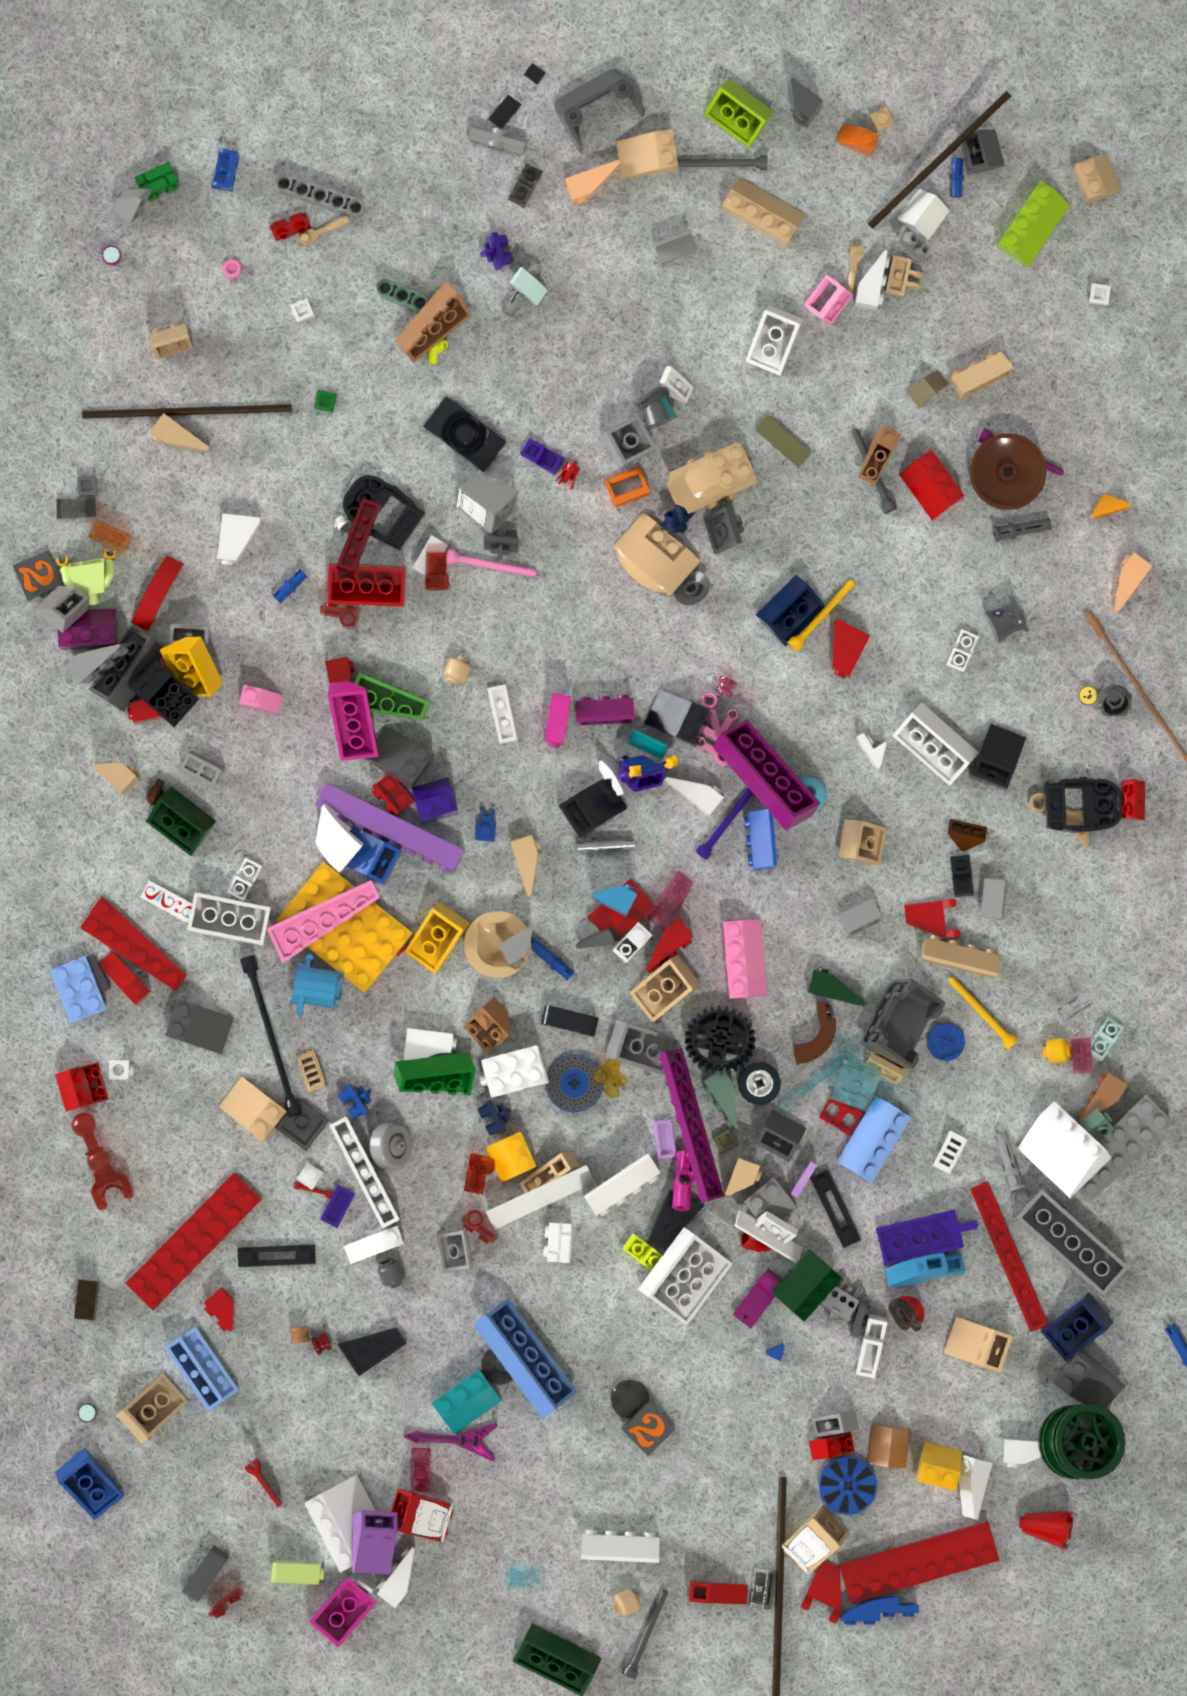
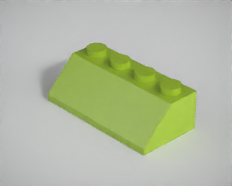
(1034, 224)

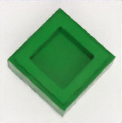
(325, 401)

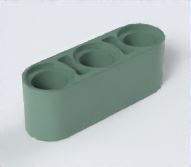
(395, 290)

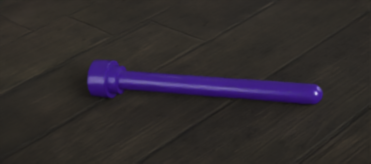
(705, 850)

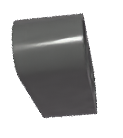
(205, 1574)

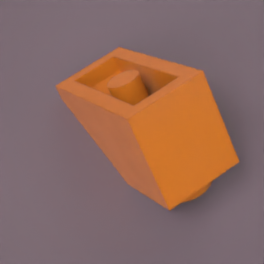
(858, 139)

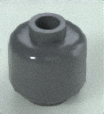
(391, 1272)

